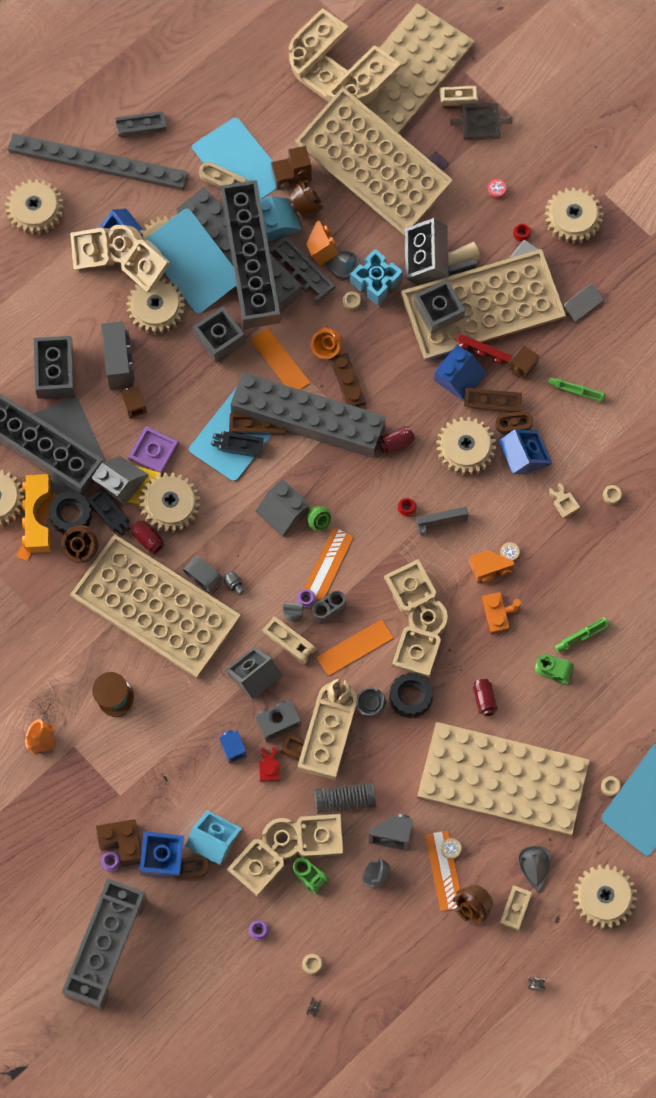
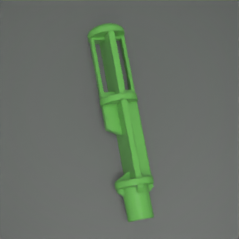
(577, 389)
(583, 634)

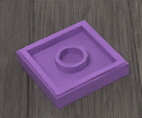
(153, 450)

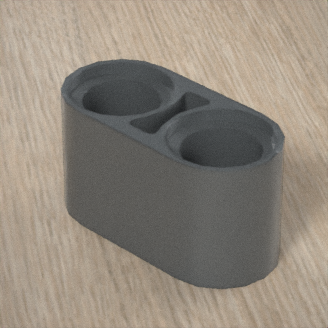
(202, 574)
(327, 605)

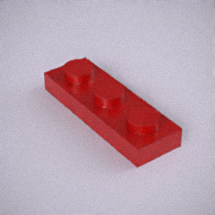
(482, 349)

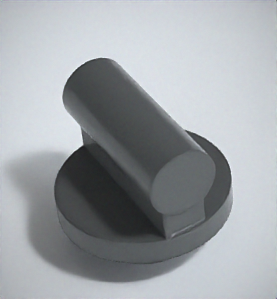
(293, 611)

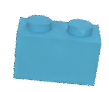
(279, 218)
(213, 837)

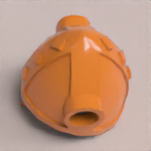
(326, 343)
(40, 737)

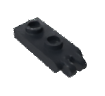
(238, 444)
(109, 512)

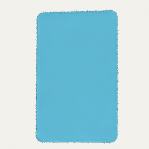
(237, 151)
(195, 260)
(226, 463)
(634, 807)

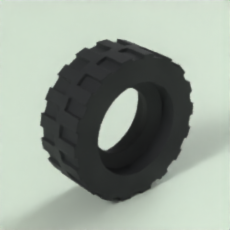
(63, 500)
(411, 710)

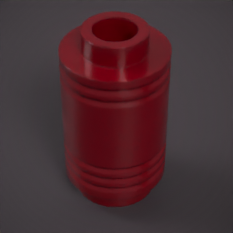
(397, 439)
(147, 536)
(485, 697)

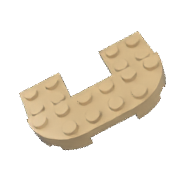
(325, 75)

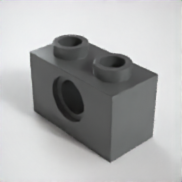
(271, 729)

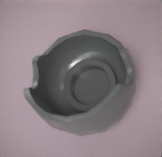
(371, 702)
(377, 874)

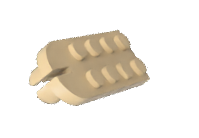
(328, 730)

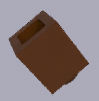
(524, 362)
(133, 401)

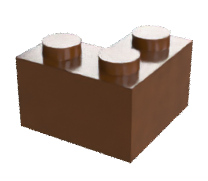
(293, 169)
(121, 835)

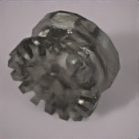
(537, 985)
(315, 1006)

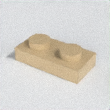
(515, 908)

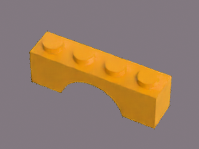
(37, 490)

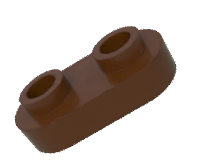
(513, 421)
(189, 867)

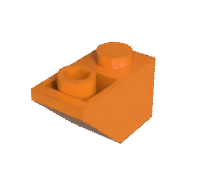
(321, 244)
(489, 565)

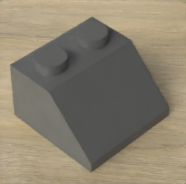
(119, 478)
(282, 507)
(254, 672)
(393, 832)

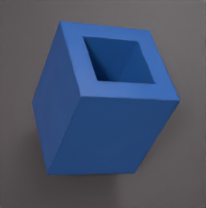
(232, 746)

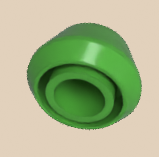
(319, 518)

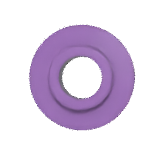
(306, 593)
(110, 855)
(258, 923)

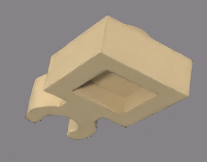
(565, 503)

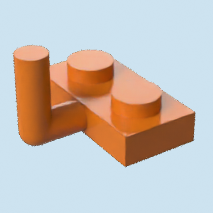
(496, 612)

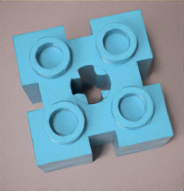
(376, 277)

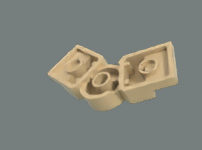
(103, 247)
(416, 598)
(308, 837)

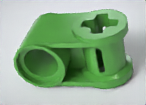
(557, 669)
(311, 876)

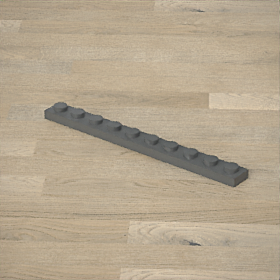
(98, 161)

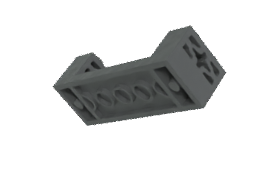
(103, 944)

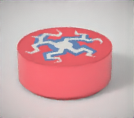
(496, 188)

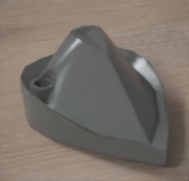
(343, 264)
(535, 865)

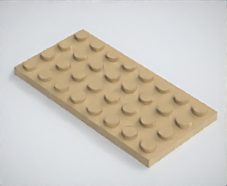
(427, 55)
(373, 161)
(496, 303)
(155, 606)
(503, 778)

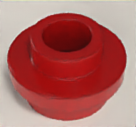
(522, 228)
(409, 502)

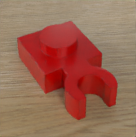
(269, 768)

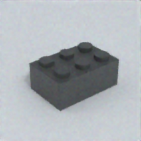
(426, 252)
(117, 355)
(54, 367)

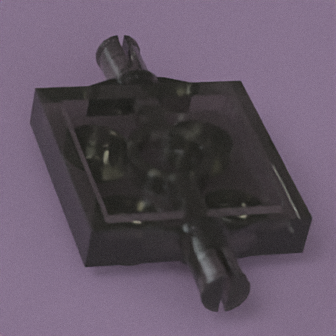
(481, 121)

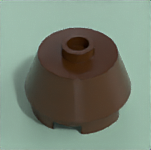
(305, 200)
(79, 544)
(473, 903)

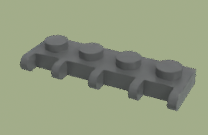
(303, 267)

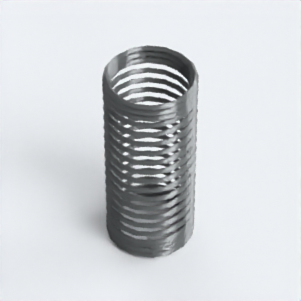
(341, 793)

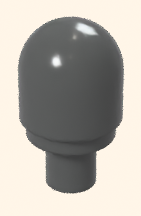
(233, 582)

